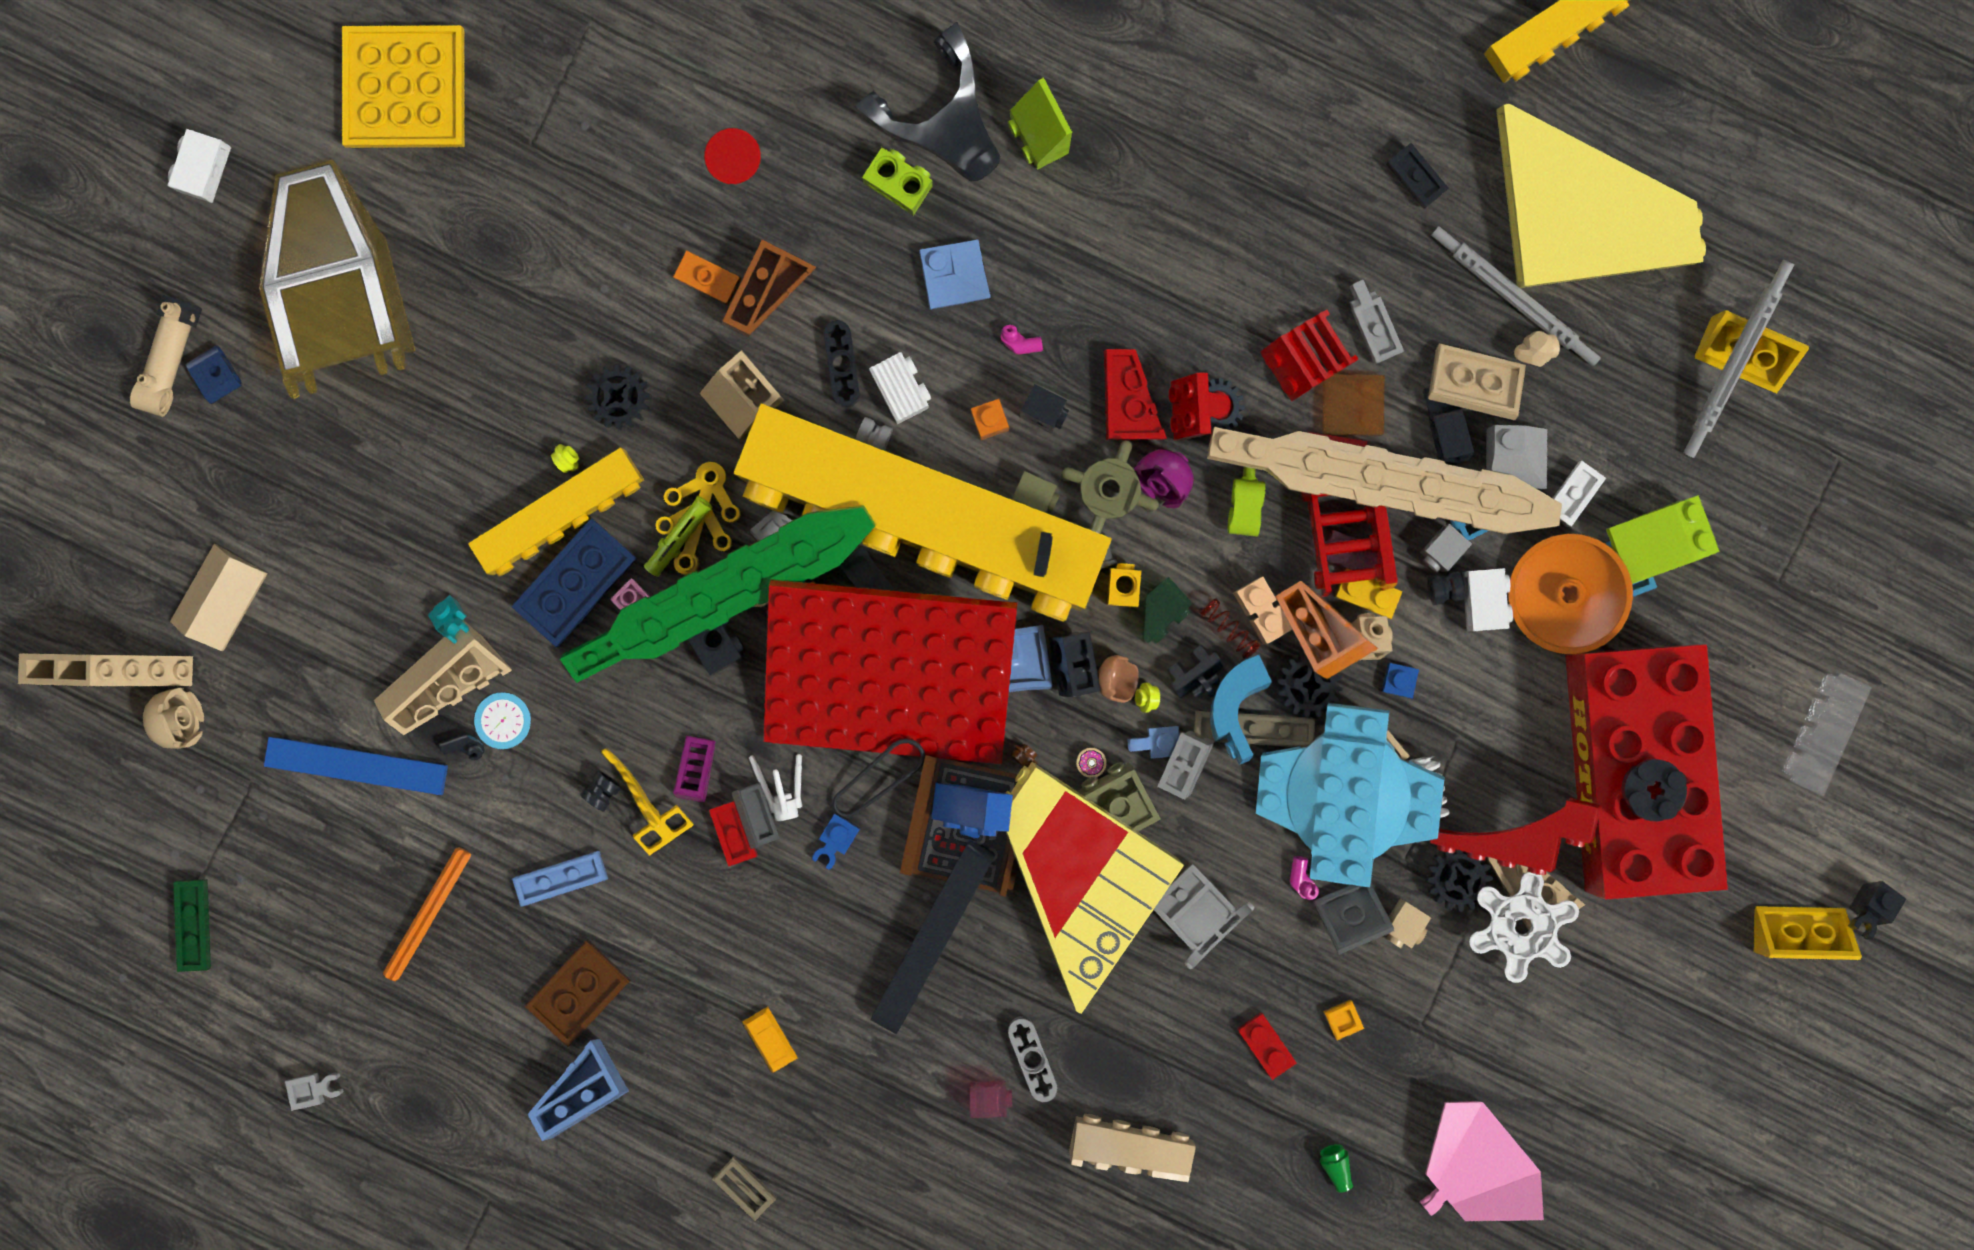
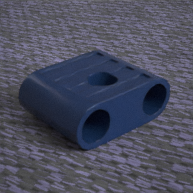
(214, 374)

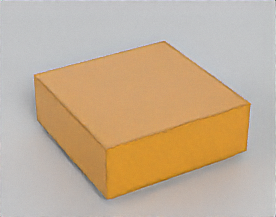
(1343, 1020)

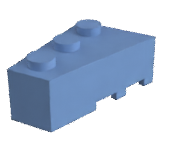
(579, 1092)

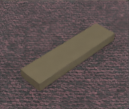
(1264, 729)

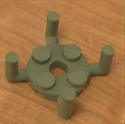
(1119, 472)

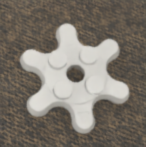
(1538, 942)

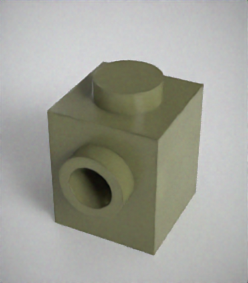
(1036, 493)

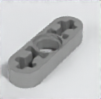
(1048, 1076)

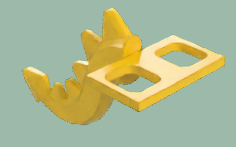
(650, 813)

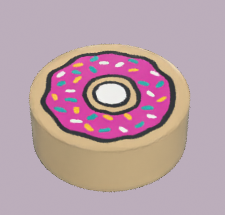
(1091, 762)

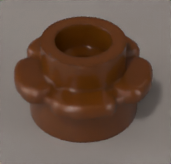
(1024, 755)

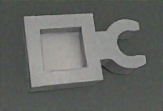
(309, 1090)

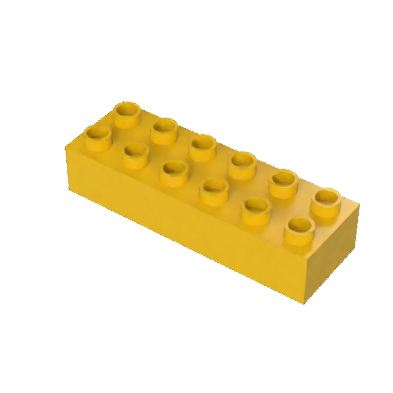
(922, 509)

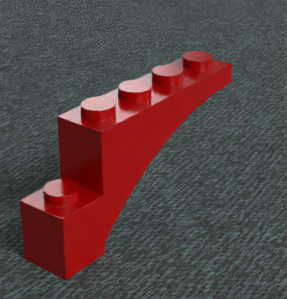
(1529, 845)

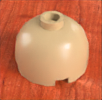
(173, 719)

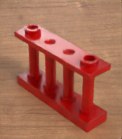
(1379, 542)

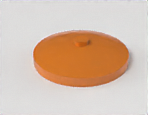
(1570, 593)

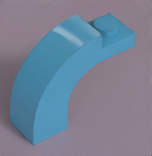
(1237, 685)

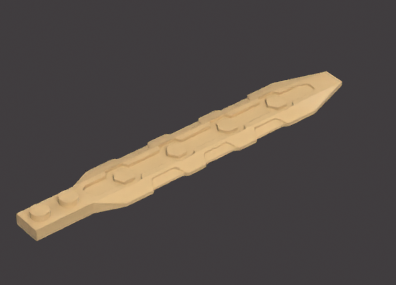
(1391, 480)

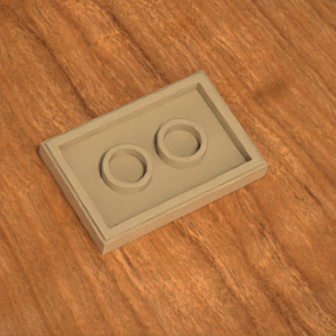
(1477, 382)

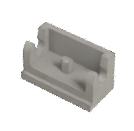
(1185, 764)

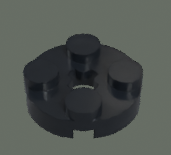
(1672, 787)

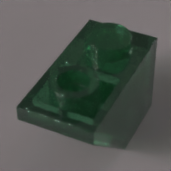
(1161, 608)

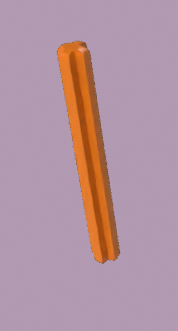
(426, 914)

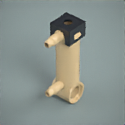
(154, 387)

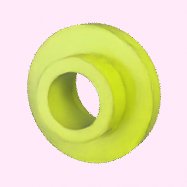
(565, 458)
(1147, 697)

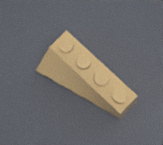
(440, 680)
(1131, 1148)

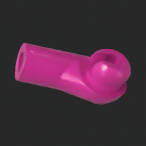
(1017, 343)

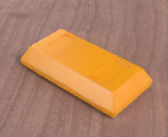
(770, 1039)

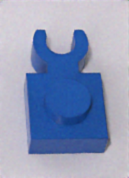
(838, 837)

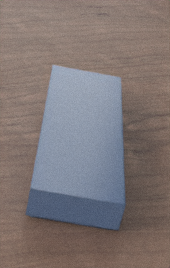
(560, 878)

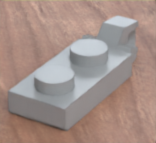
(1374, 323)

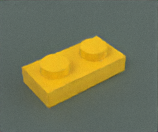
(1369, 596)

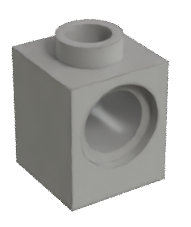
(1445, 549)

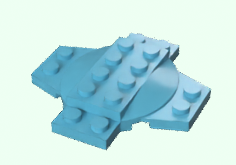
(1349, 795)

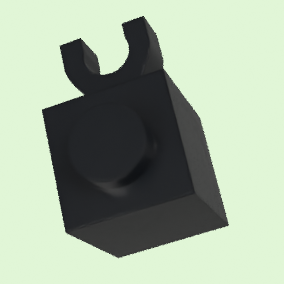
(1875, 905)

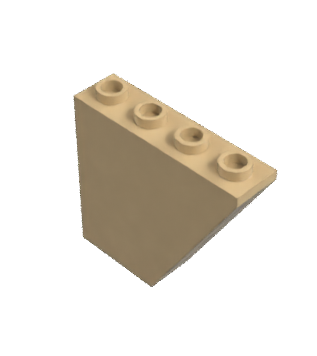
(105, 670)

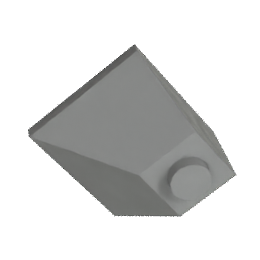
(1518, 452)

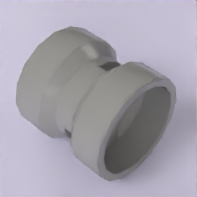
(874, 434)

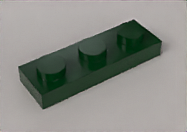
(192, 925)

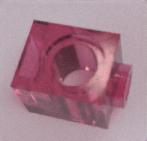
(989, 1099)

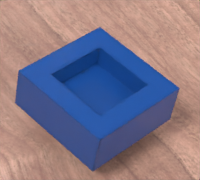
(1400, 680)

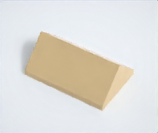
(218, 598)

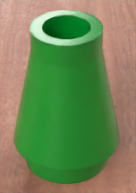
(1337, 1166)

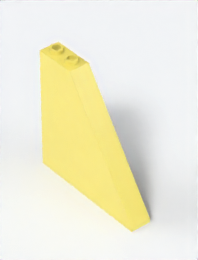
(1586, 212)

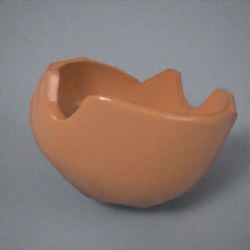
(1118, 679)

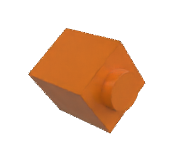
(990, 419)

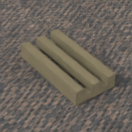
(752, 1179)

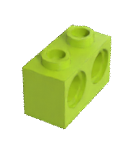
(893, 186)

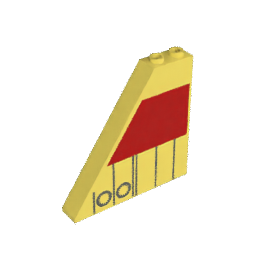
(1085, 876)

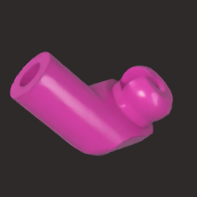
(1301, 881)

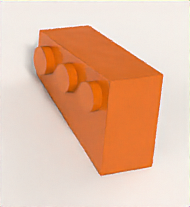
(1322, 631)

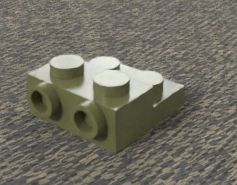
(1122, 796)

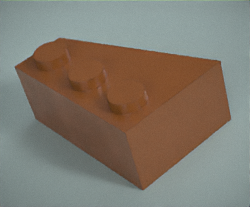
(765, 287)

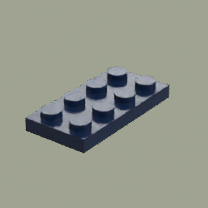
(574, 582)

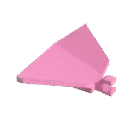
(1481, 1168)

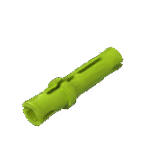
(657, 563)

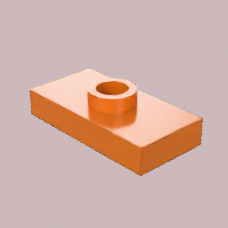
(707, 277)

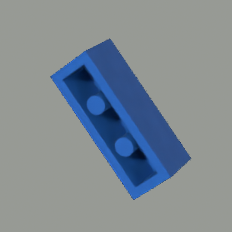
(972, 809)

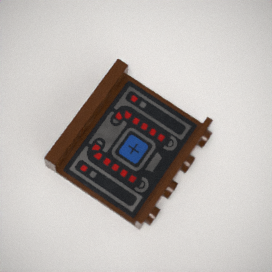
(936, 849)

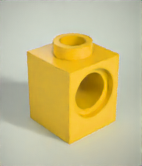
(1120, 599)

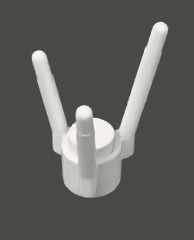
(783, 805)

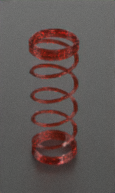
(1251, 650)

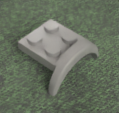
(1199, 913)

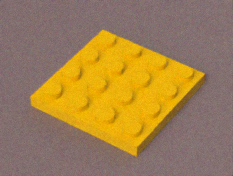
(402, 86)

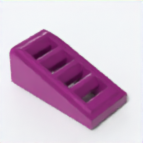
(705, 771)

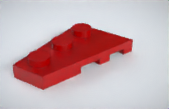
(1127, 399)

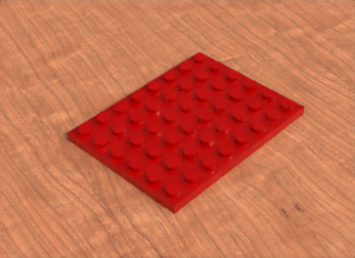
(885, 668)

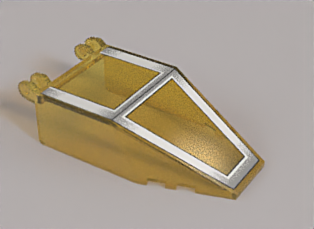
(328, 279)

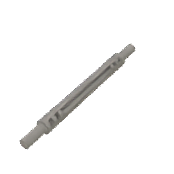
(1515, 296)
(1738, 358)

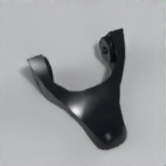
(957, 129)

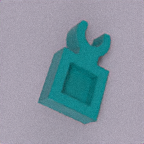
(448, 618)

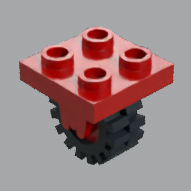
(1202, 405)

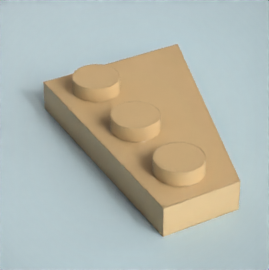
(1552, 890)

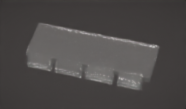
(1828, 738)

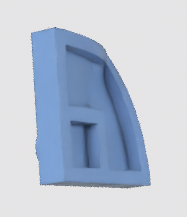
(954, 274)
(1030, 660)

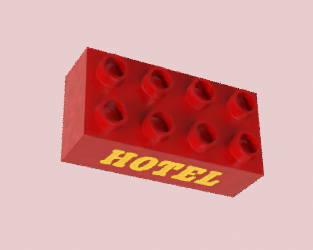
(1634, 710)

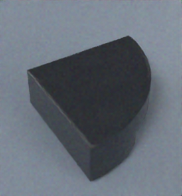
(1043, 554)

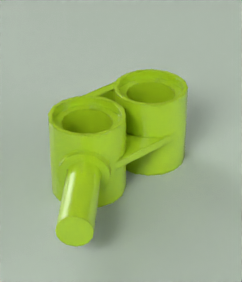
(1247, 500)

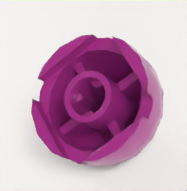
(1165, 476)

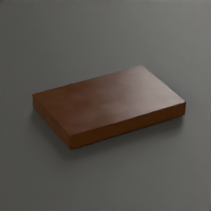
(577, 993)

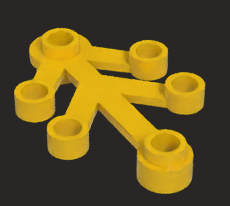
(706, 491)

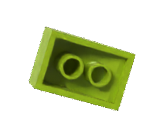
(1040, 126)
(1664, 539)

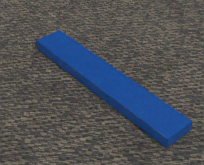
(355, 765)

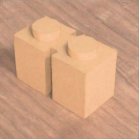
(1258, 599)

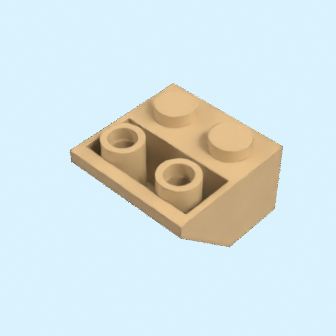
(738, 392)

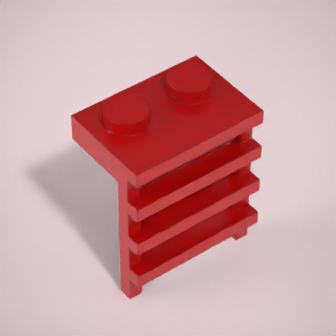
(1296, 363)

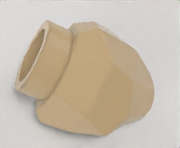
(1537, 348)

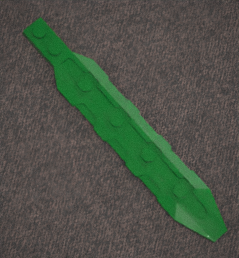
(715, 594)

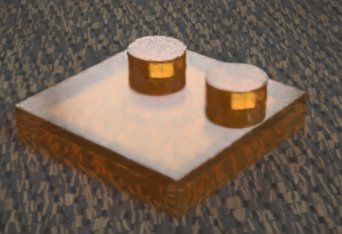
(1353, 405)

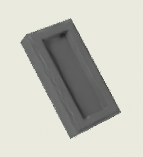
(755, 815)

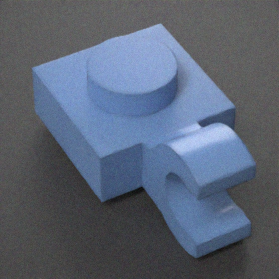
(1159, 742)

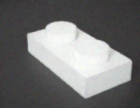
(1577, 492)

